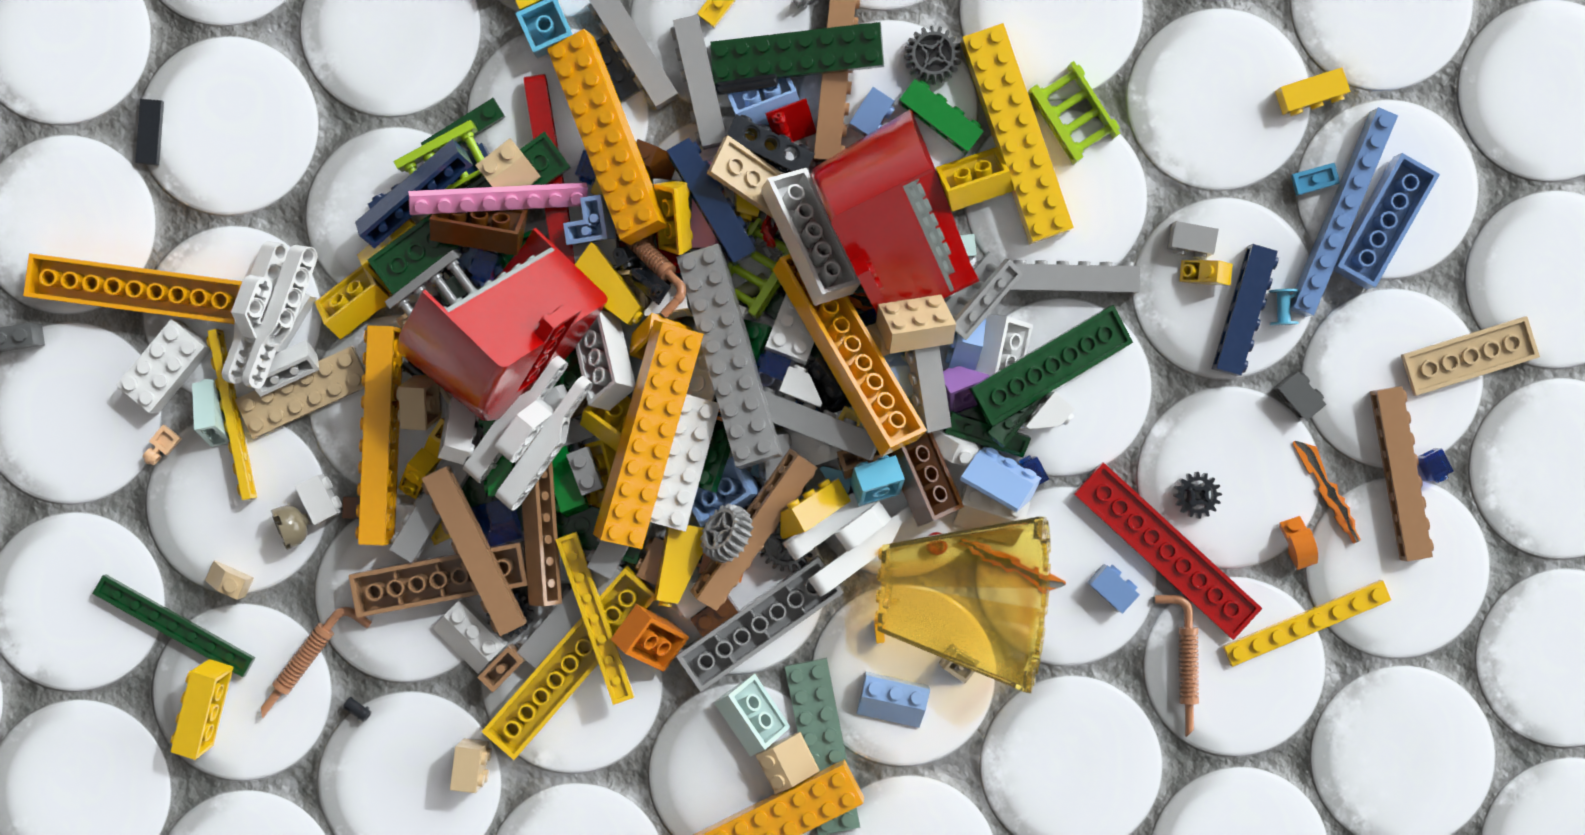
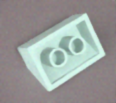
(752, 715)

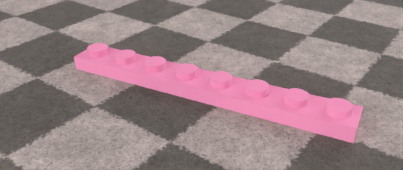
(496, 198)

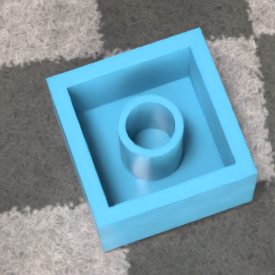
(544, 25)
(877, 480)

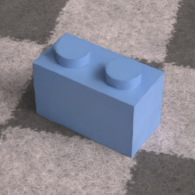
(872, 112)
(1114, 588)

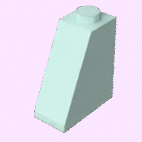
(208, 414)

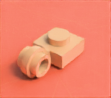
(164, 441)

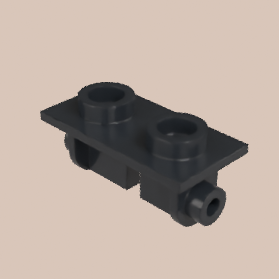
(624, 258)
(649, 283)

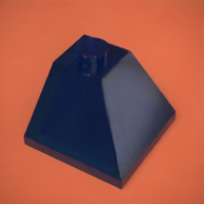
(498, 522)

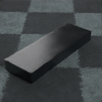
(621, 79)
(149, 132)

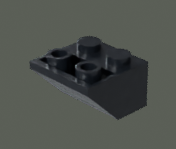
(826, 383)

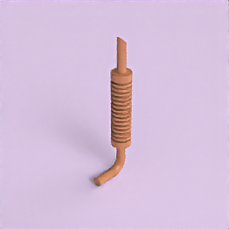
(661, 267)
(307, 654)
(1188, 658)

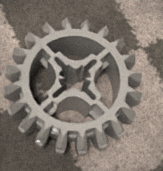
(726, 533)

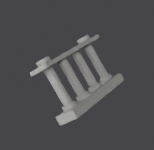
(434, 275)
(975, 302)

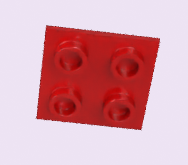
(792, 120)

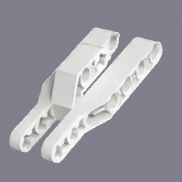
(267, 309)
(518, 428)
(859, 537)

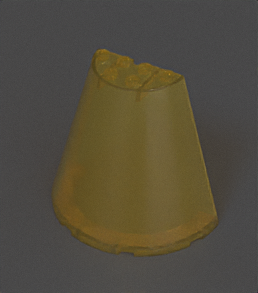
(972, 597)

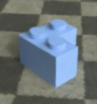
(596, 222)
(966, 352)

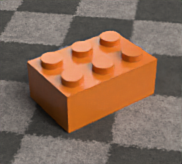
(649, 638)

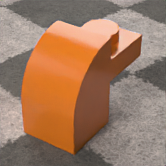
(1301, 542)

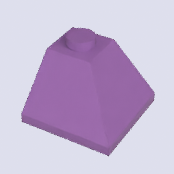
(957, 385)

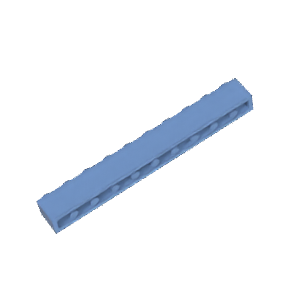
(1342, 211)

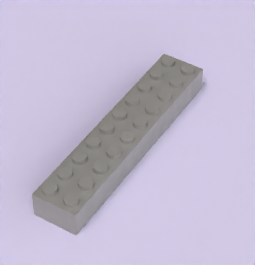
(729, 356)

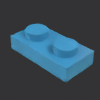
(1315, 179)

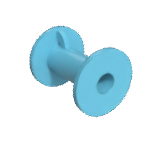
(1283, 306)

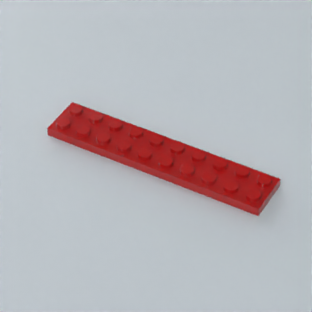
(1168, 551)

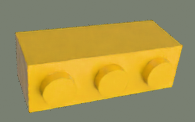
(1312, 92)

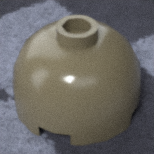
(290, 525)

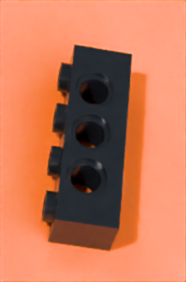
(782, 143)

